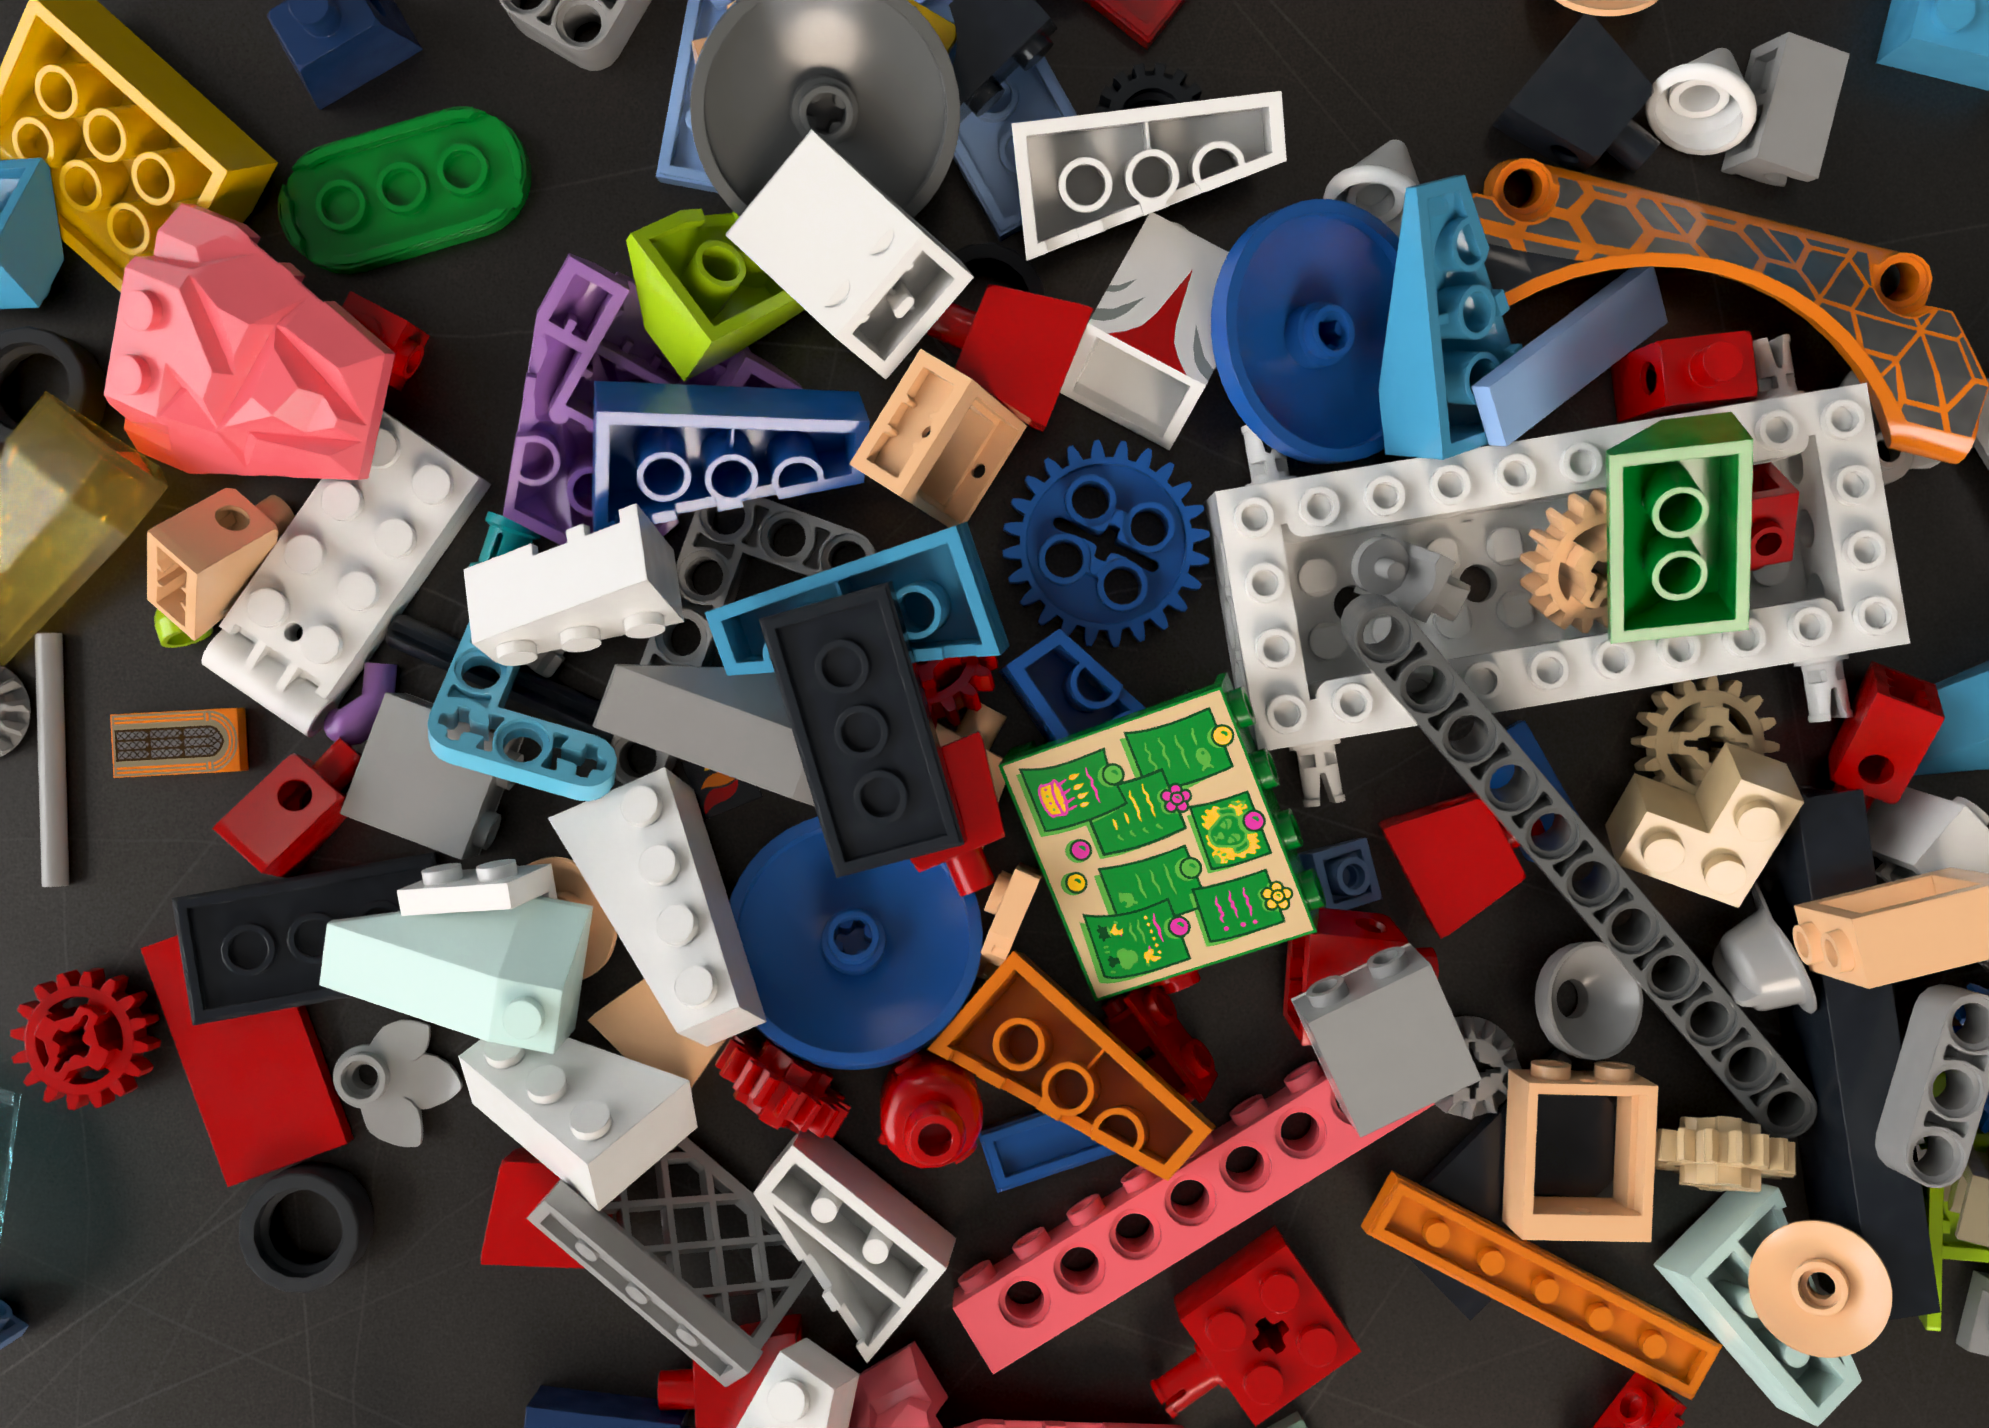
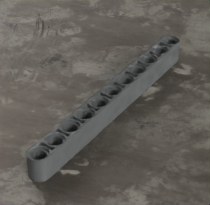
(1564, 847)

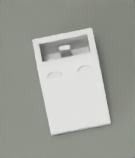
(849, 255)

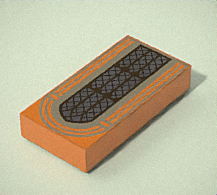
(179, 742)

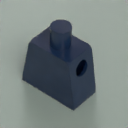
(341, 42)

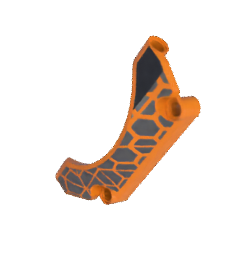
(1908, 353)

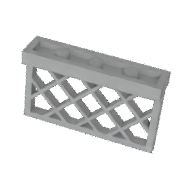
(658, 1288)

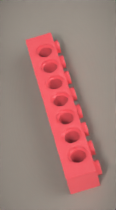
(1010, 1330)

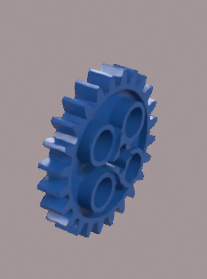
(1129, 491)

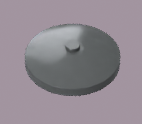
(850, 70)

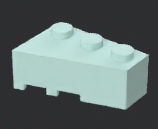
(1711, 1275)

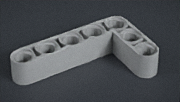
(733, 555)
(1955, 1114)

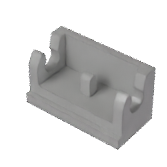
(1796, 103)

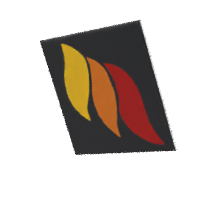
(717, 791)

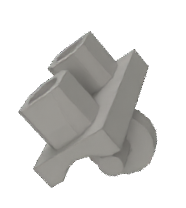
(1409, 577)

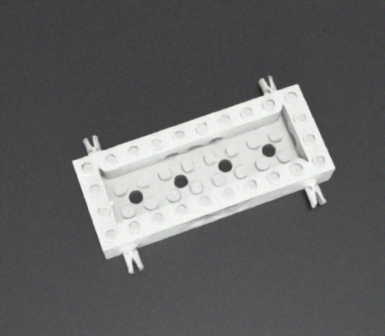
(1291, 543)

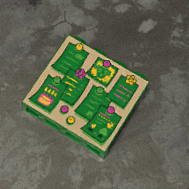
(1164, 840)

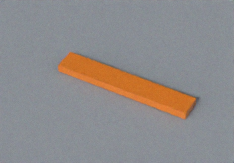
(1540, 1285)

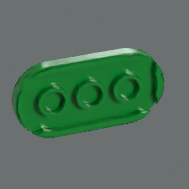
(405, 190)

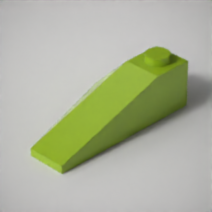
(702, 291)

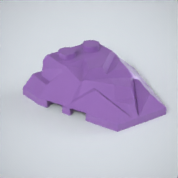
(581, 335)

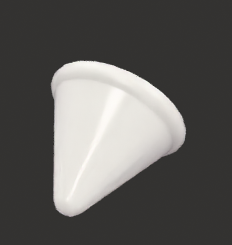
(1702, 105)
(1377, 183)

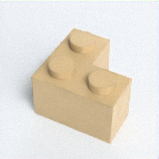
(1712, 838)

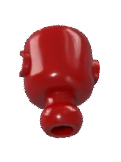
(930, 1111)

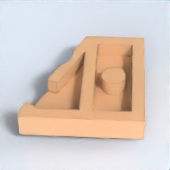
(1009, 905)

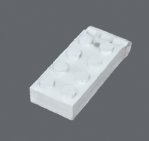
(343, 577)

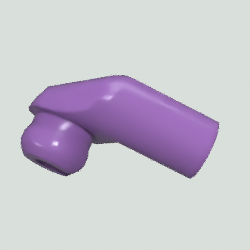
(357, 718)

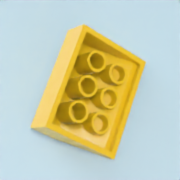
(118, 133)

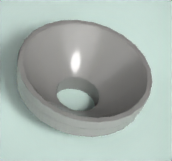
(1606, 1007)

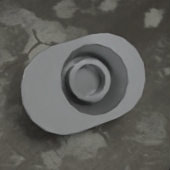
(1761, 965)

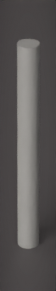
(52, 759)

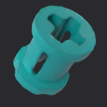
(503, 537)

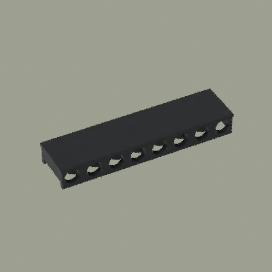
(1847, 1057)

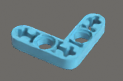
(485, 711)

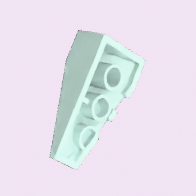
(477, 972)

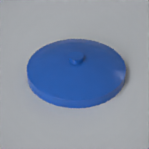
(1306, 328)
(857, 961)

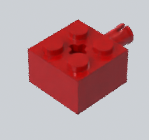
(1256, 1364)

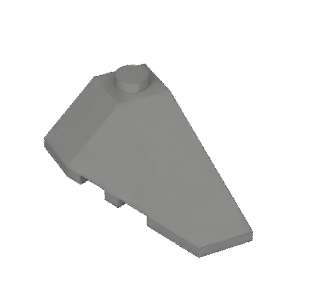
(708, 720)

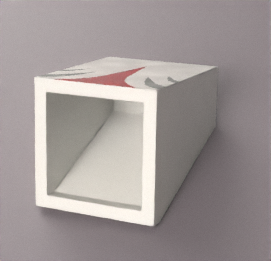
(1151, 334)

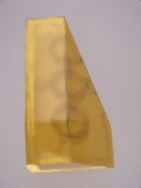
(63, 511)

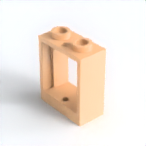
(938, 469)
(1897, 928)
(1615, 1219)

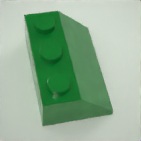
(1679, 529)

